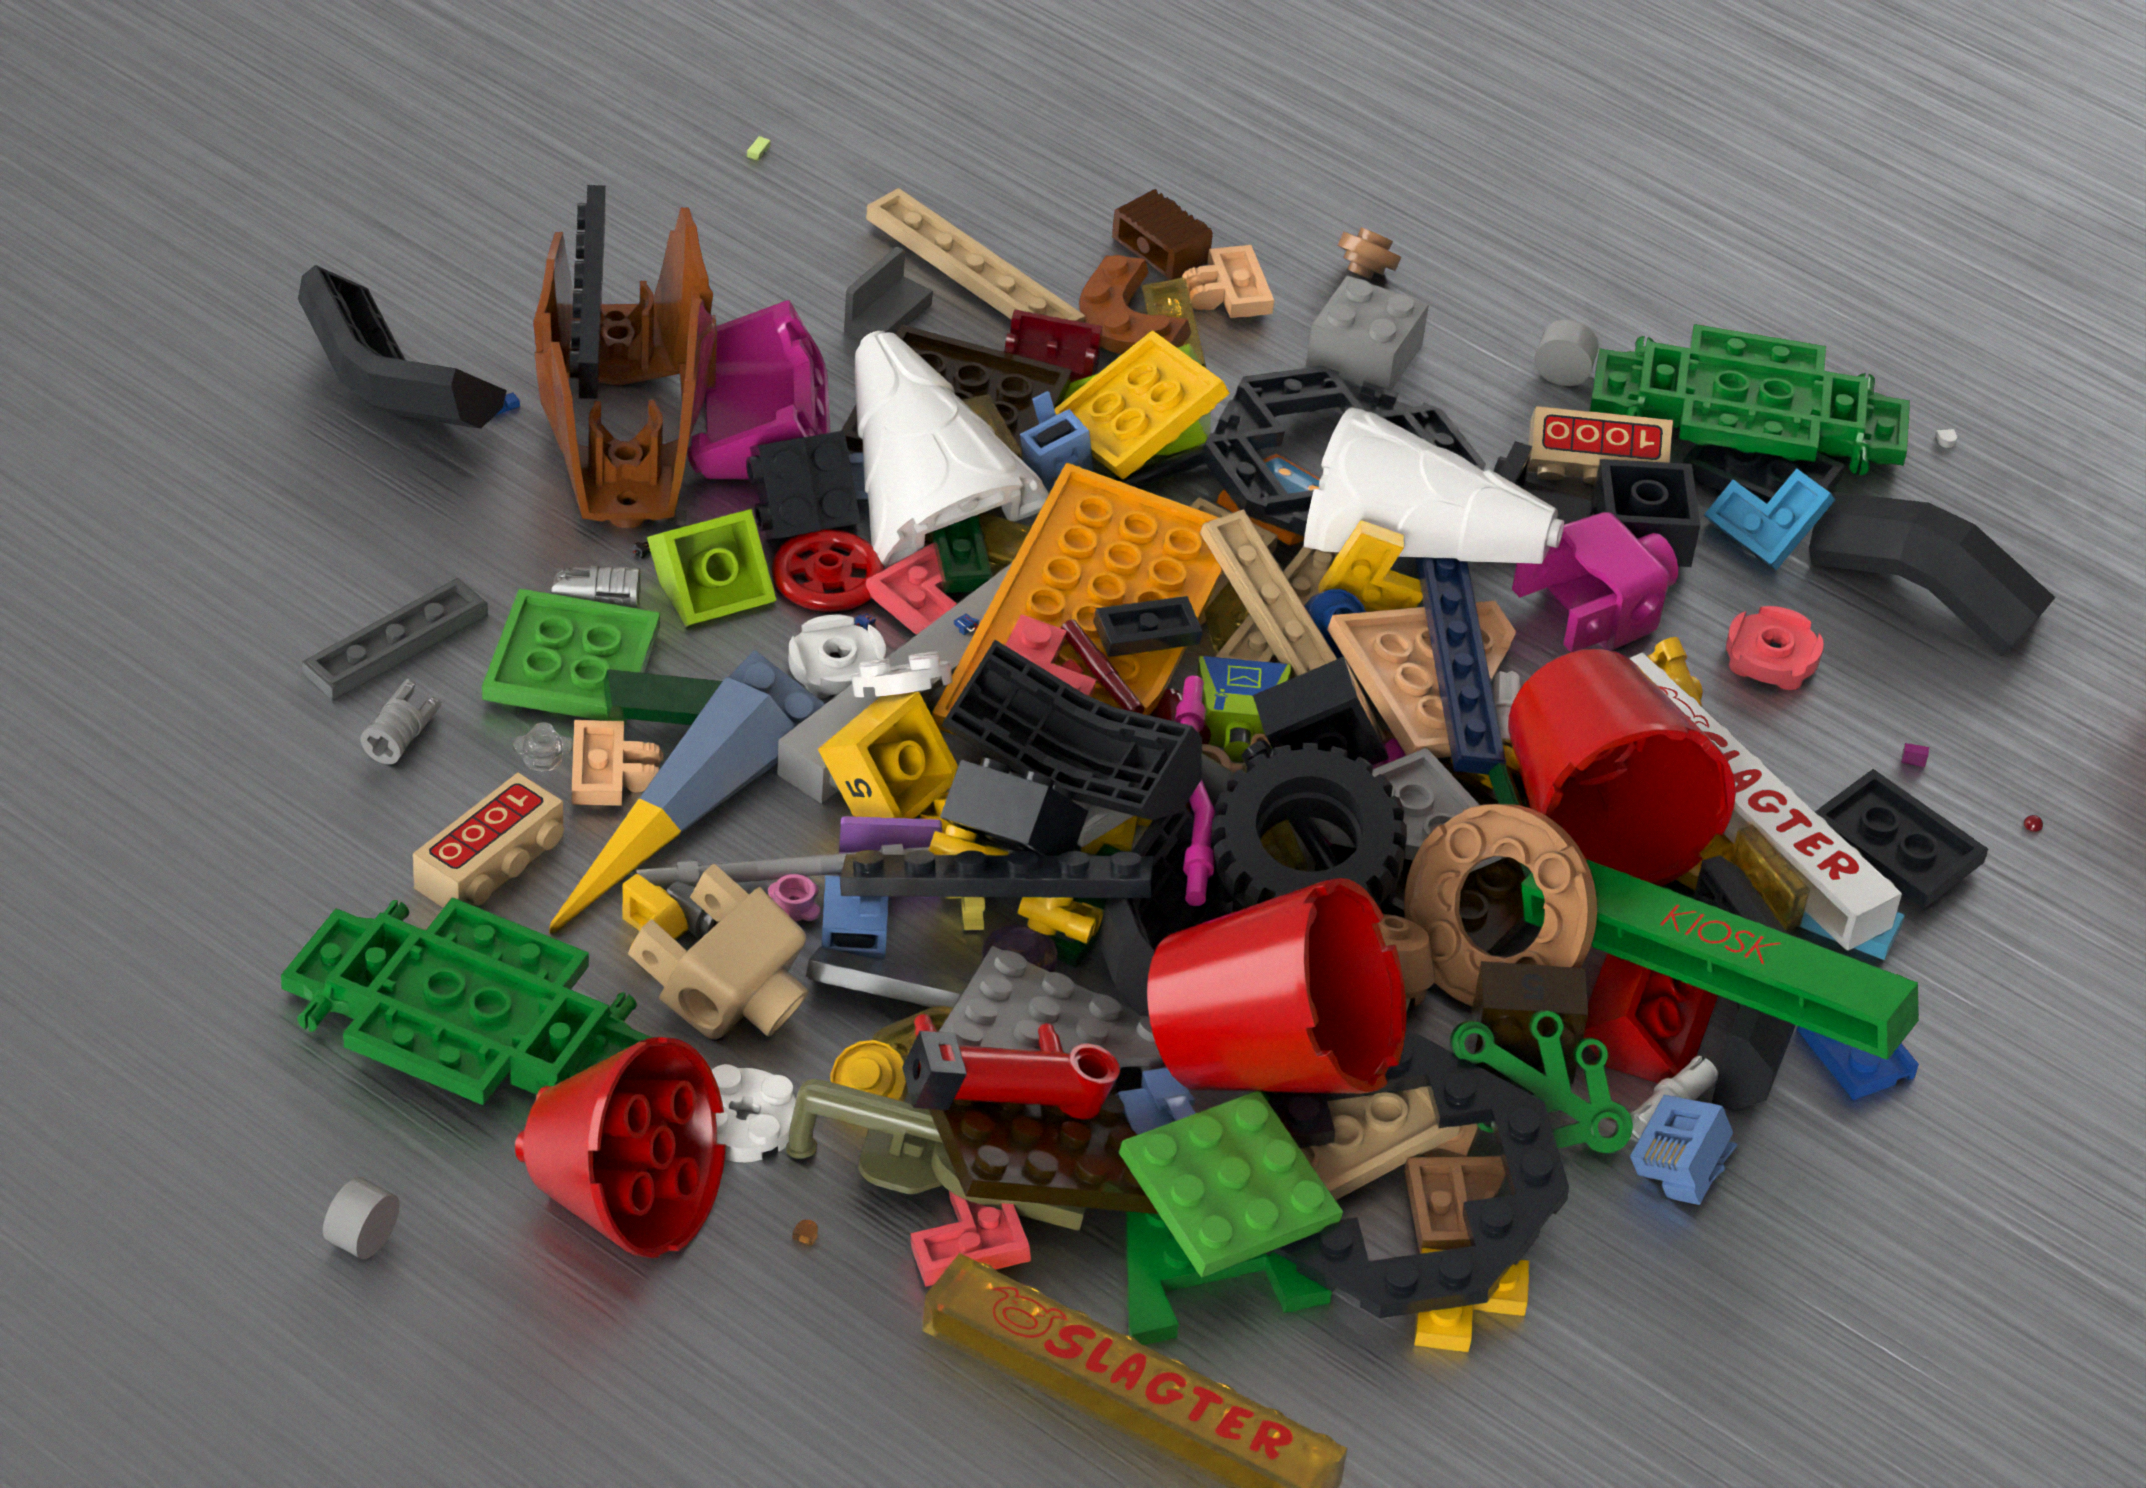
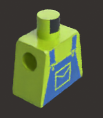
(1230, 700)

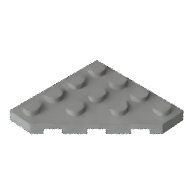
(1014, 998)

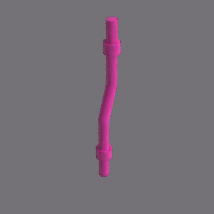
(1199, 857)

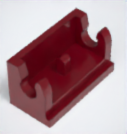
(1056, 342)

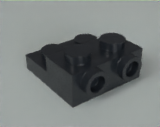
(803, 485)

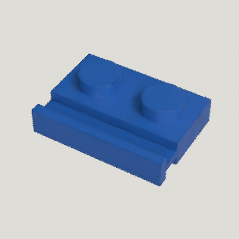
(1859, 1070)

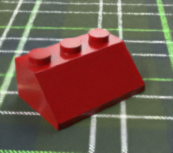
(1646, 1019)

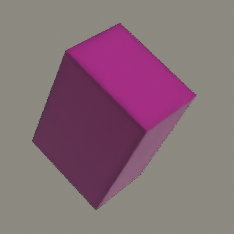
(1915, 755)

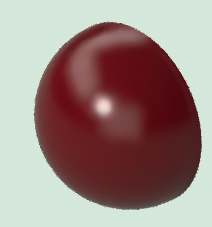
(2033, 823)

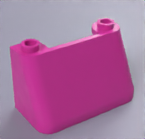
(765, 391)

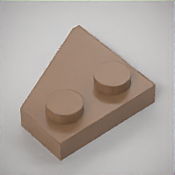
(1441, 1187)

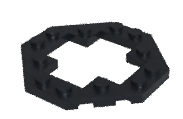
(1251, 425)
(1497, 1227)

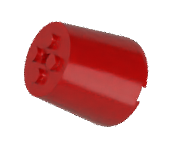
(1619, 765)
(1281, 996)

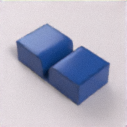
(511, 402)

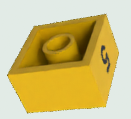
(890, 759)

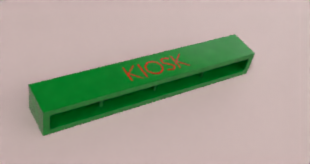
(1746, 962)

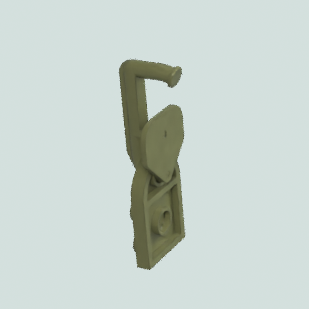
(899, 1148)

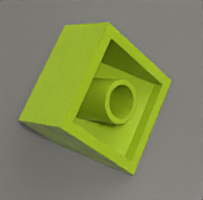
(713, 567)

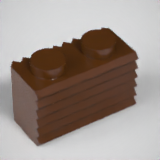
(1162, 234)

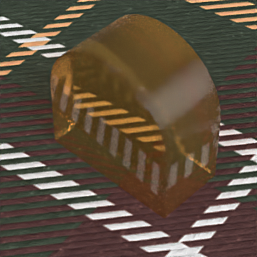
(806, 1232)

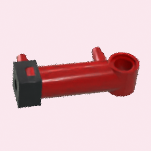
(944, 1071)

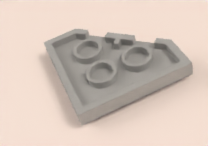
(1427, 796)

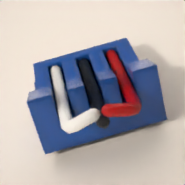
(966, 624)

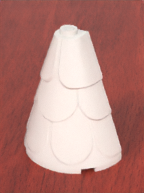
(928, 452)
(1426, 495)

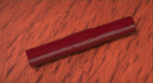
(1101, 668)

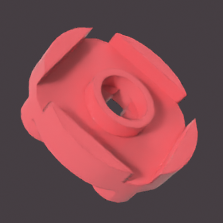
(1785, 666)

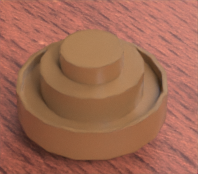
(1368, 253)

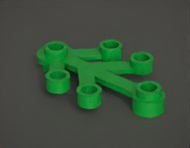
(1554, 1085)

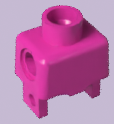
(1604, 581)

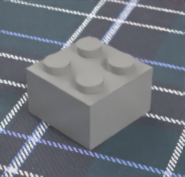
(1367, 333)

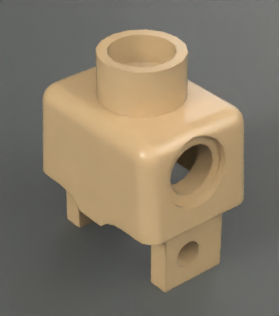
(734, 967)

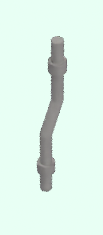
(690, 872)

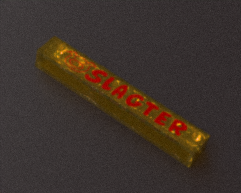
(1125, 1383)

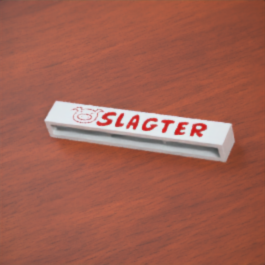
(1845, 889)

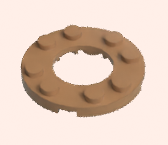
(1478, 835)

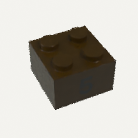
(1513, 993)

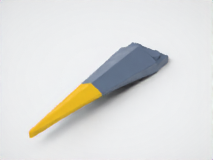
(716, 758)

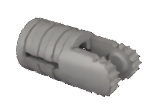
(600, 584)
(397, 725)

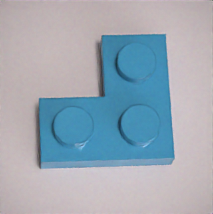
(1771, 528)

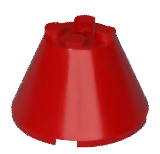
(631, 1145)

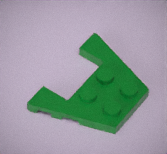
(1160, 1265)

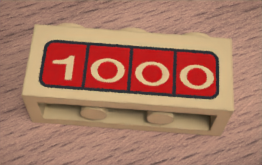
(1576, 440)
(489, 843)

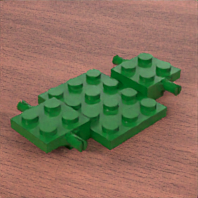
(1754, 397)
(458, 998)

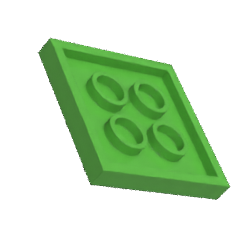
(560, 651)
(1230, 1183)

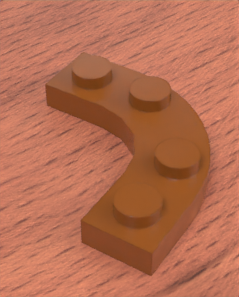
(1106, 304)

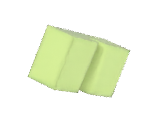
(758, 148)

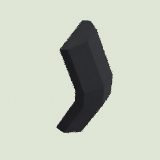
(374, 366)
(1936, 553)
(1079, 742)
(1137, 925)
(1756, 1039)

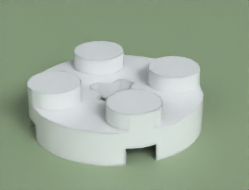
(811, 649)
(901, 678)
(766, 1096)

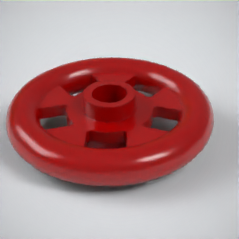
(825, 570)

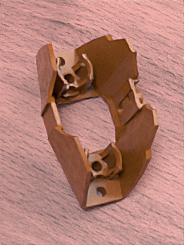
(638, 343)

